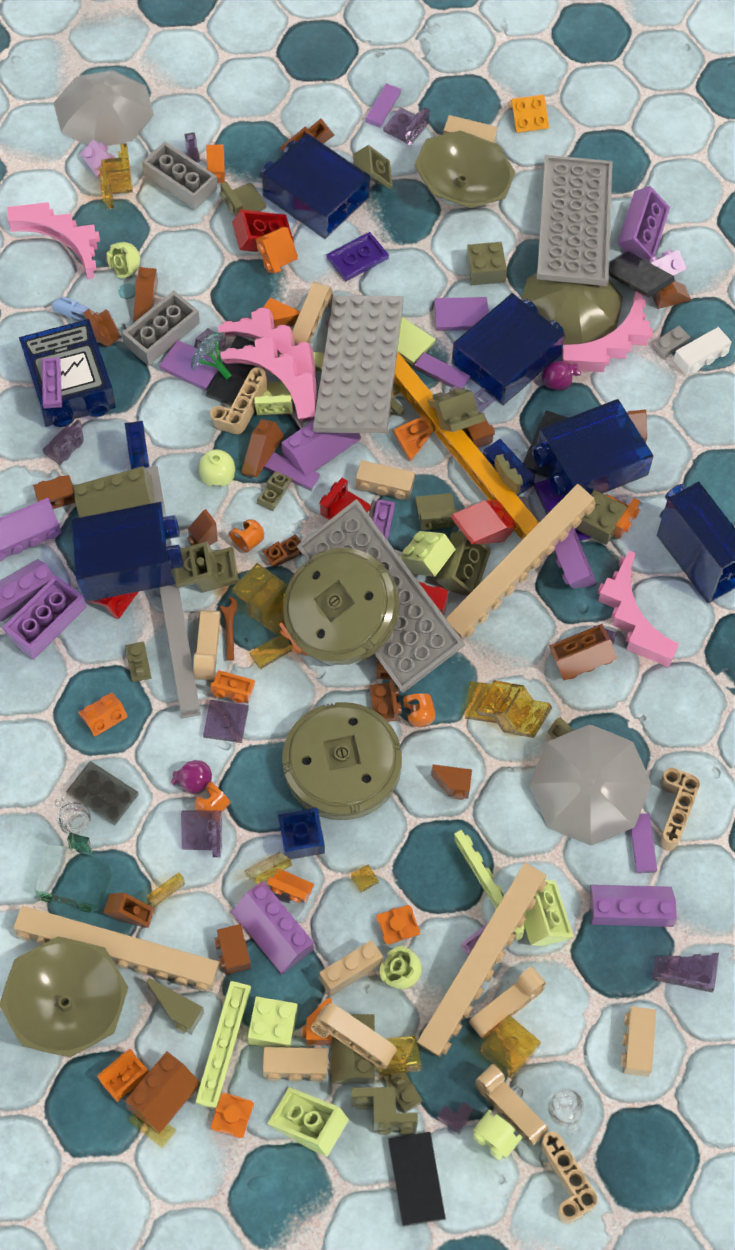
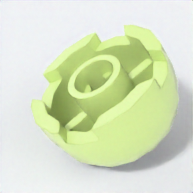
(123, 259)
(216, 468)
(401, 968)

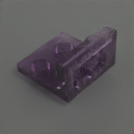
(406, 125)
(65, 443)
(202, 831)

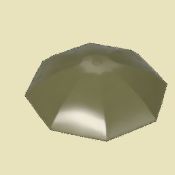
(464, 169)
(581, 309)
(63, 996)

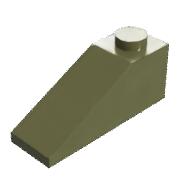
(180, 1010)

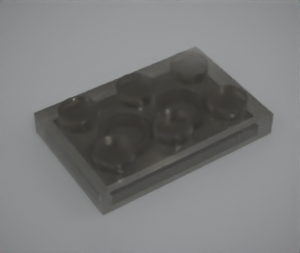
(102, 793)

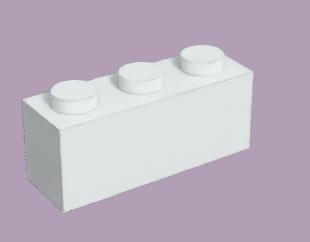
(702, 351)

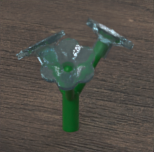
(206, 348)

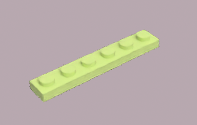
(483, 875)
(223, 1045)

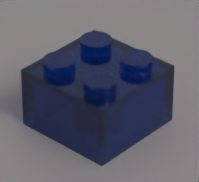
(301, 833)

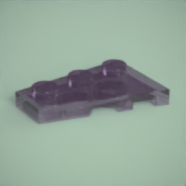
(692, 971)

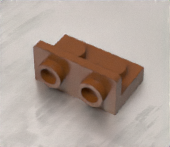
(103, 326)
(384, 700)

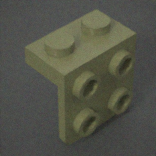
(242, 198)

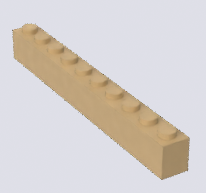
(521, 561)
(123, 949)
(482, 959)

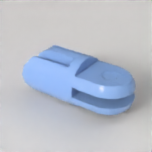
(70, 308)

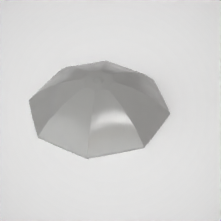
(103, 108)
(590, 784)

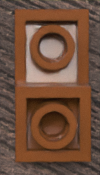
(283, 552)

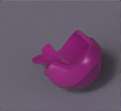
(559, 375)
(193, 776)

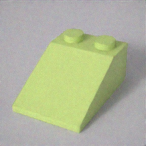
(309, 1121)

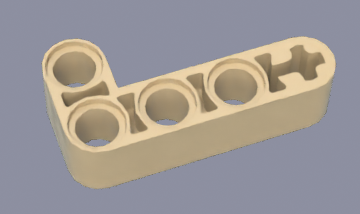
(311, 312)
(256, 384)
(207, 645)
(678, 812)
(511, 1001)
(354, 1034)
(510, 1105)
(564, 1174)

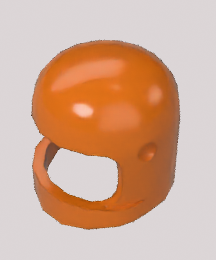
(250, 537)
(422, 713)
(216, 802)

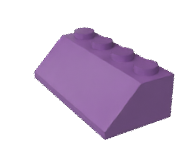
(644, 223)
(313, 449)
(27, 528)
(574, 562)
(22, 586)
(45, 617)
(632, 905)
(272, 927)

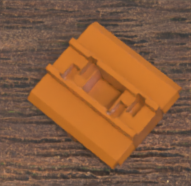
(398, 924)
(232, 1115)

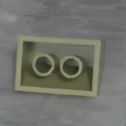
(465, 566)
(348, 1065)

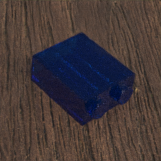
(136, 444)

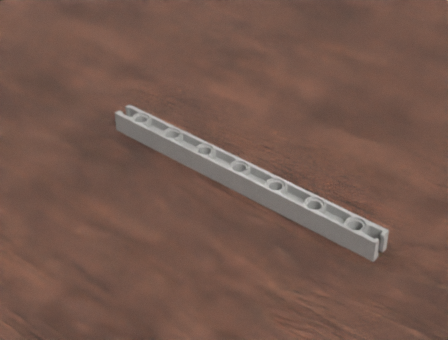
(177, 632)

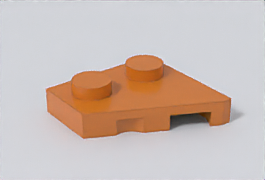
(413, 435)

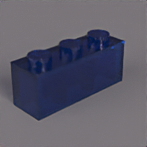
(499, 448)

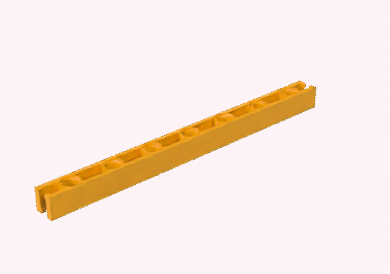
(464, 450)

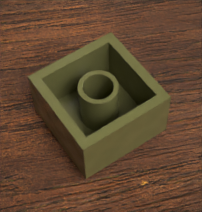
(486, 263)
(603, 519)

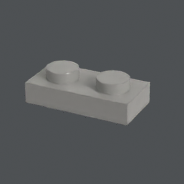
(670, 342)

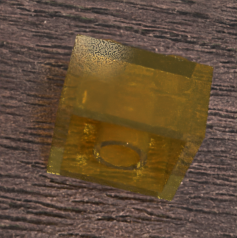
(510, 1047)

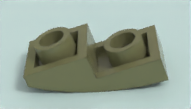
(508, 475)
(274, 490)

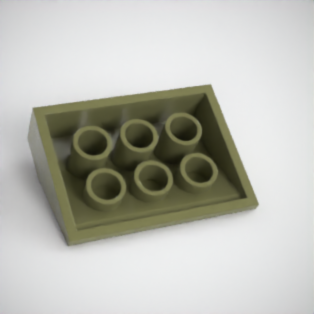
(114, 492)

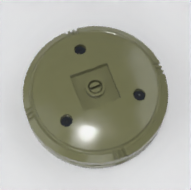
(341, 606)
(342, 760)

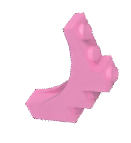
(41, 219)
(263, 325)
(596, 354)
(265, 355)
(642, 636)

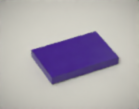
(357, 256)

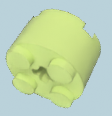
(496, 1134)

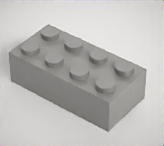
(179, 175)
(161, 327)

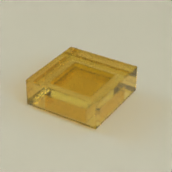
(364, 878)

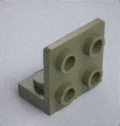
(435, 511)

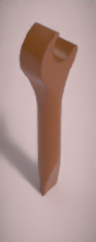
(229, 613)

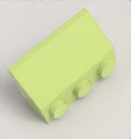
(548, 919)

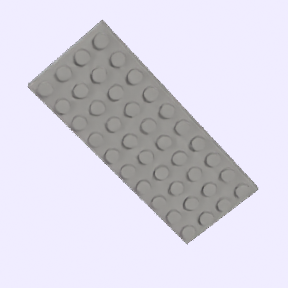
(575, 220)
(359, 364)
(422, 632)

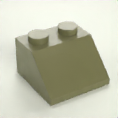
(374, 165)

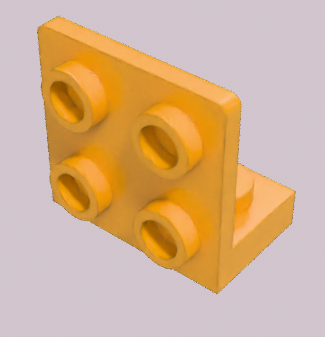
(529, 113)

